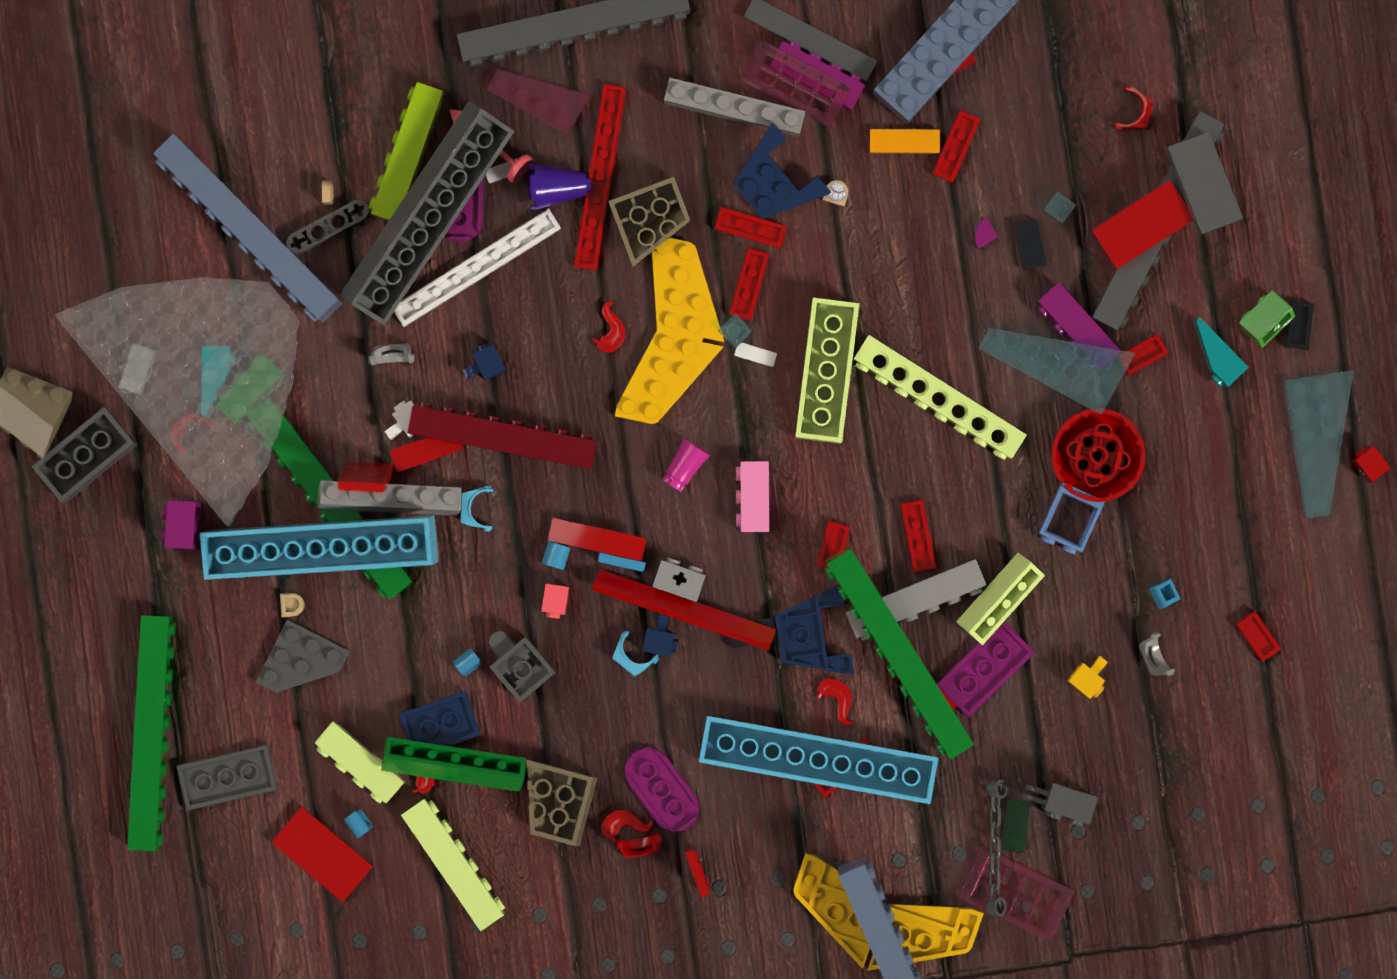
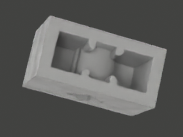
(688, 590)

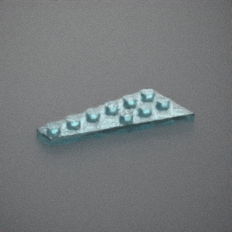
(1071, 368)
(1317, 425)

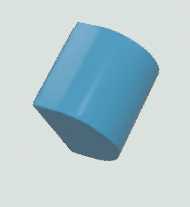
(556, 555)
(1164, 593)
(467, 662)
(358, 823)

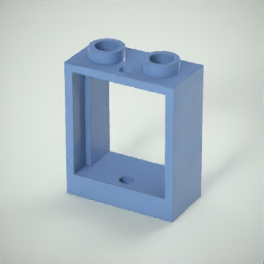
(1069, 546)

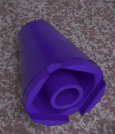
(555, 185)

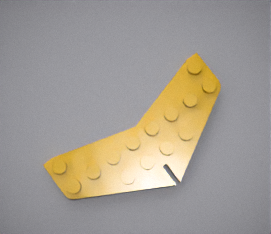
(677, 350)
(926, 930)

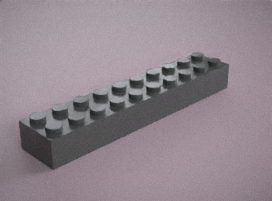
(426, 213)

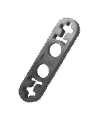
(329, 230)

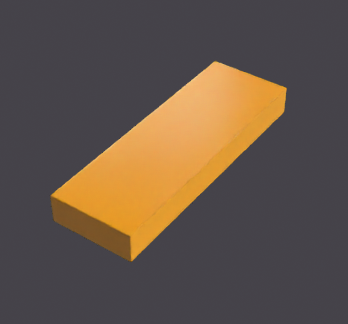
(905, 141)

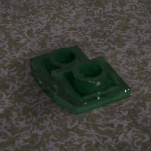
(1016, 825)

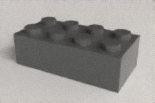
(84, 455)

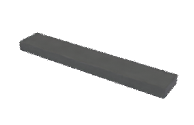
(810, 39)

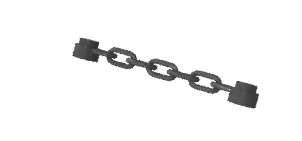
(995, 905)

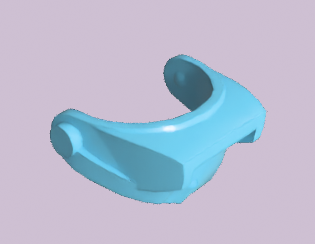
(465, 513)
(620, 657)

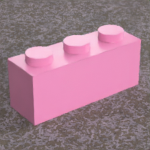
(753, 496)

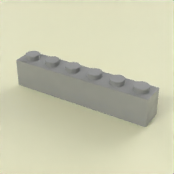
(733, 107)
(395, 499)
(928, 595)

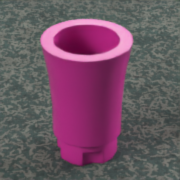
(685, 464)

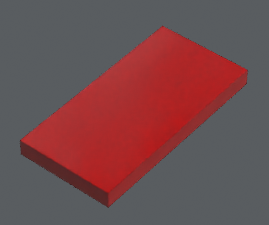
(1142, 225)
(365, 477)
(322, 854)

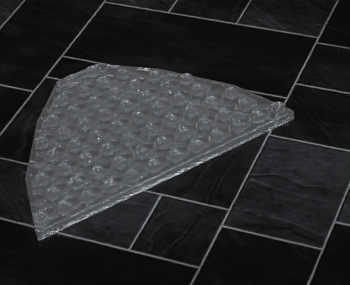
(200, 370)

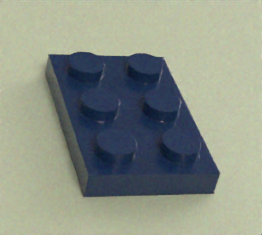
(441, 721)

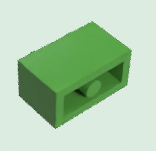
(1266, 318)

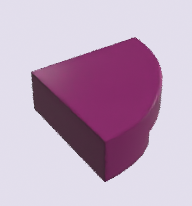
(984, 234)

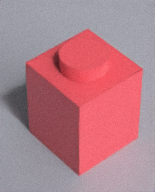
(555, 600)

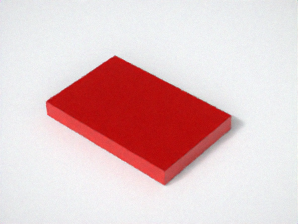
(697, 871)

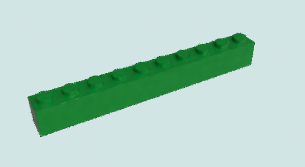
(308, 473)
(899, 653)
(150, 733)

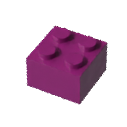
(182, 525)

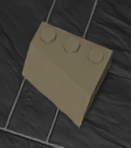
(649, 217)
(32, 409)
(558, 802)

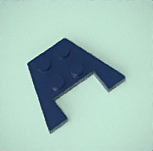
(766, 183)
(803, 638)

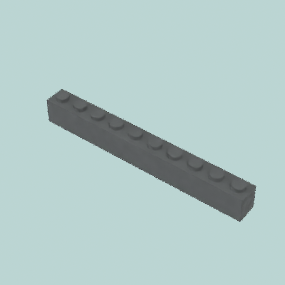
(564, 27)
(1126, 280)

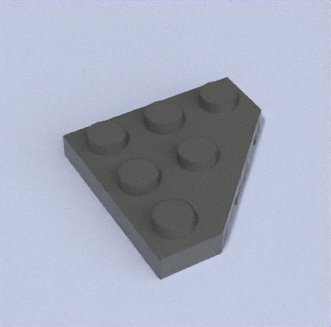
(300, 658)

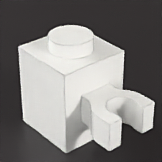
(402, 416)

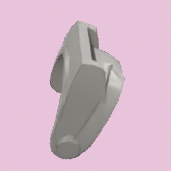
(395, 356)
(1151, 645)

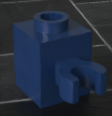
(488, 363)
(659, 640)

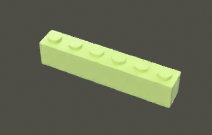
(453, 864)

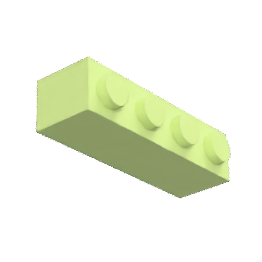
(1000, 598)
(358, 761)

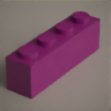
(852, 81)
(1072, 319)

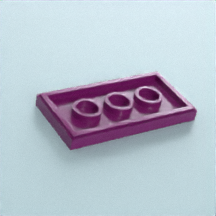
(985, 669)

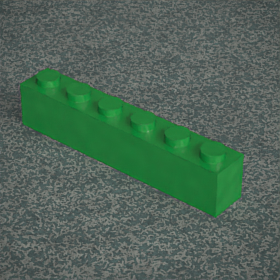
(453, 764)

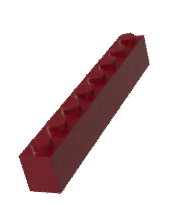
(502, 437)

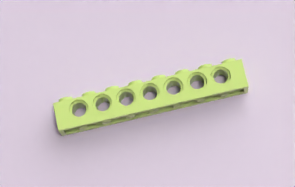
(1012, 436)

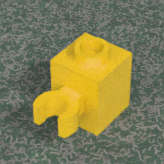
(1087, 679)

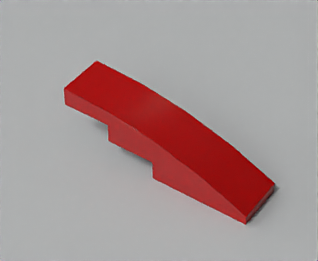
(597, 539)

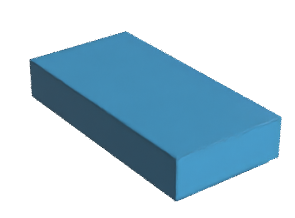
(621, 562)

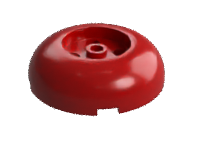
(1125, 462)

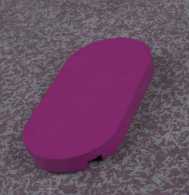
(468, 221)
(661, 789)

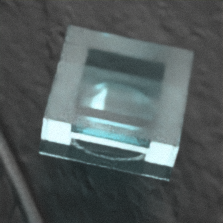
(1059, 207)
(735, 330)

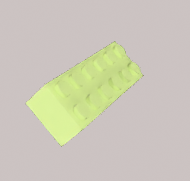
(827, 370)

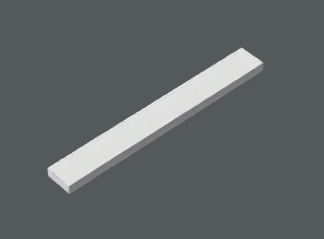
(476, 267)

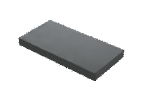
(1204, 183)
(227, 777)

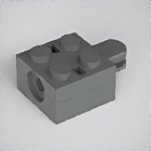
(519, 665)
(1065, 802)

